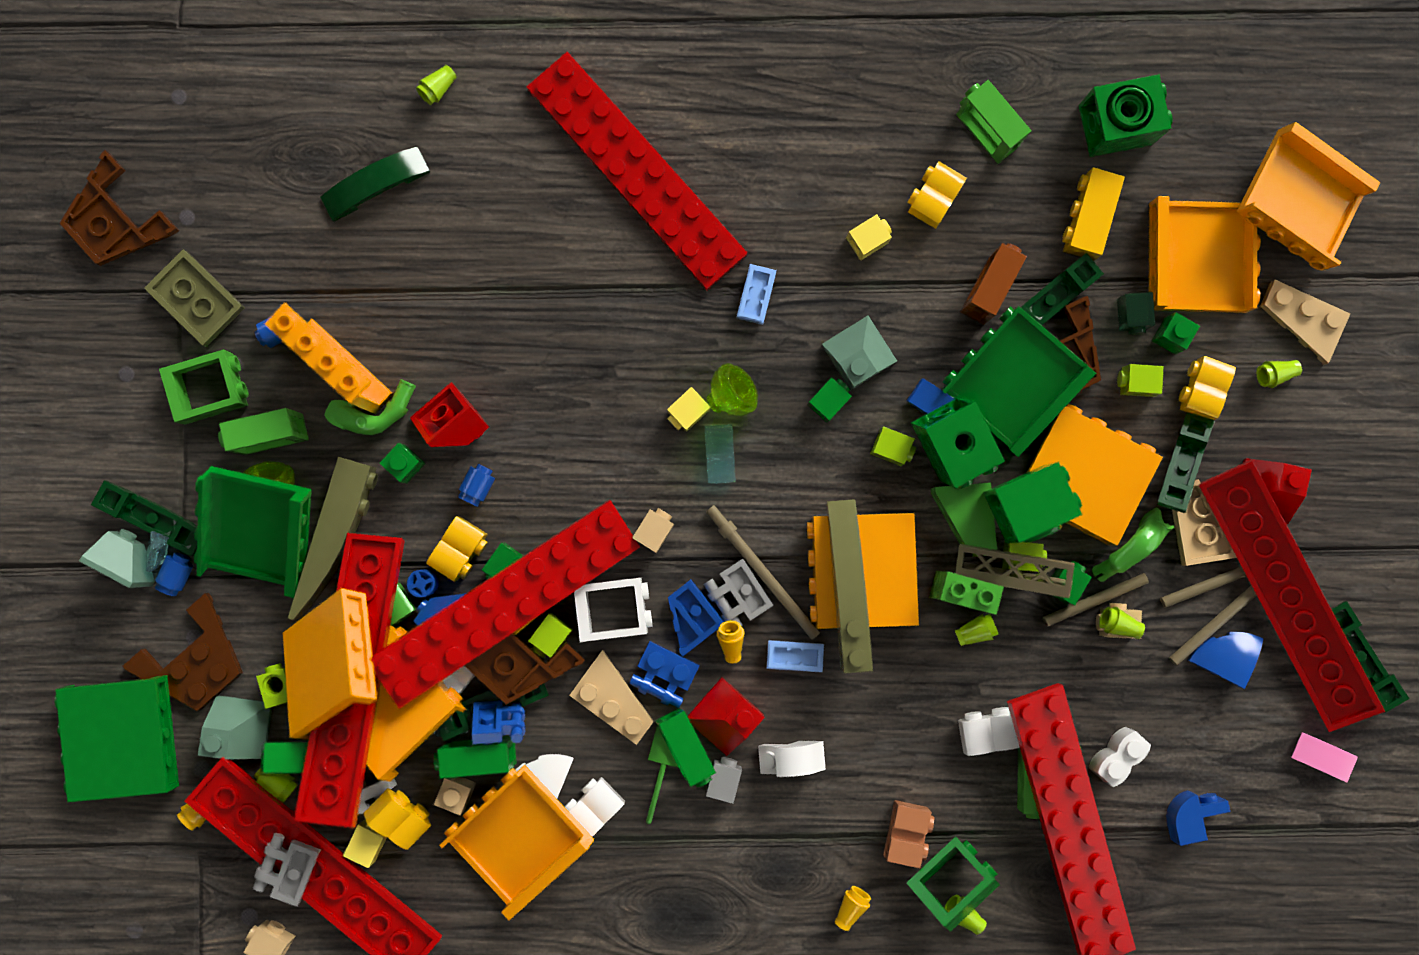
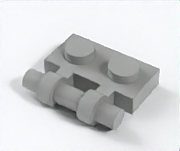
(744, 588)
(294, 873)

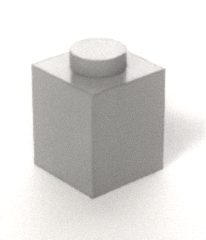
(725, 780)

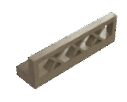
(1013, 577)

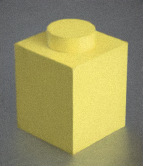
(869, 236)
(687, 410)
(364, 845)

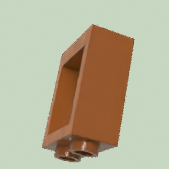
(993, 283)

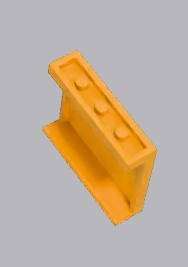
(1305, 195)
(1202, 257)
(329, 359)
(1103, 470)
(888, 566)
(328, 662)
(402, 730)
(519, 839)

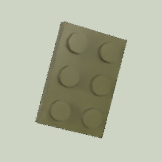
(194, 298)

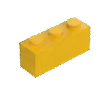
(1092, 213)

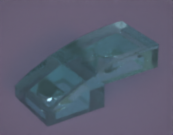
(720, 453)

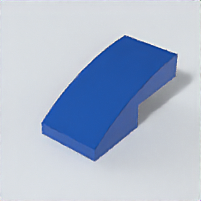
(928, 397)

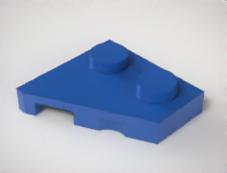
(693, 616)

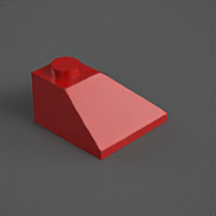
(449, 419)
(1285, 483)
(725, 717)

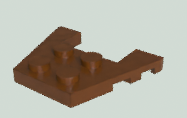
(102, 225)
(1082, 341)
(202, 667)
(514, 669)

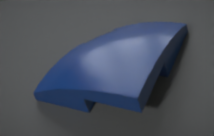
(1229, 656)

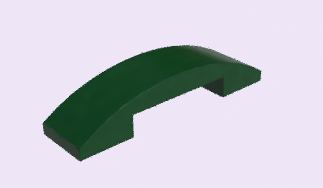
(372, 181)
(1063, 289)
(1185, 462)
(146, 515)
(1384, 684)
(462, 721)

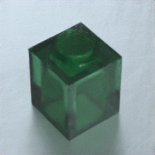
(1136, 312)

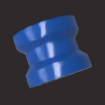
(417, 584)

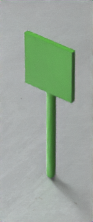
(661, 754)

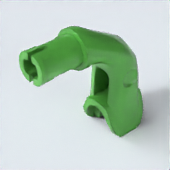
(345, 416)
(1145, 540)

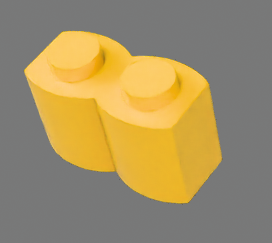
(936, 195)
(1206, 387)
(457, 549)
(397, 818)

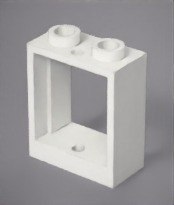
(584, 616)

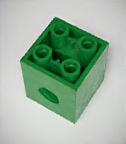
(1125, 115)
(958, 442)
(1034, 504)

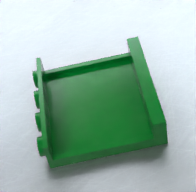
(1019, 378)
(252, 527)
(117, 739)

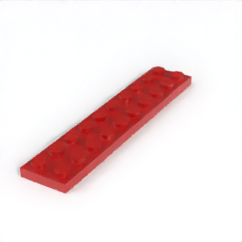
(637, 171)
(1291, 596)
(503, 604)
(341, 744)
(1071, 822)
(336, 885)

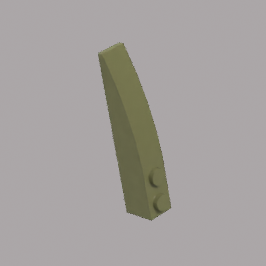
(340, 515)
(849, 587)

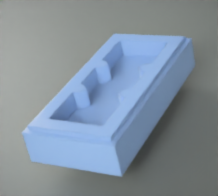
(756, 294)
(795, 656)

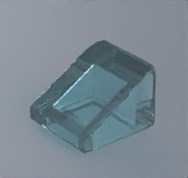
(156, 550)

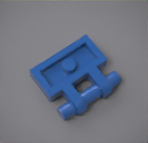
(668, 666)
(494, 720)

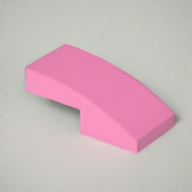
(1324, 757)

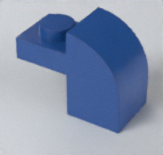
(1187, 813)

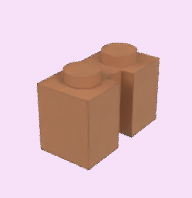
(907, 834)

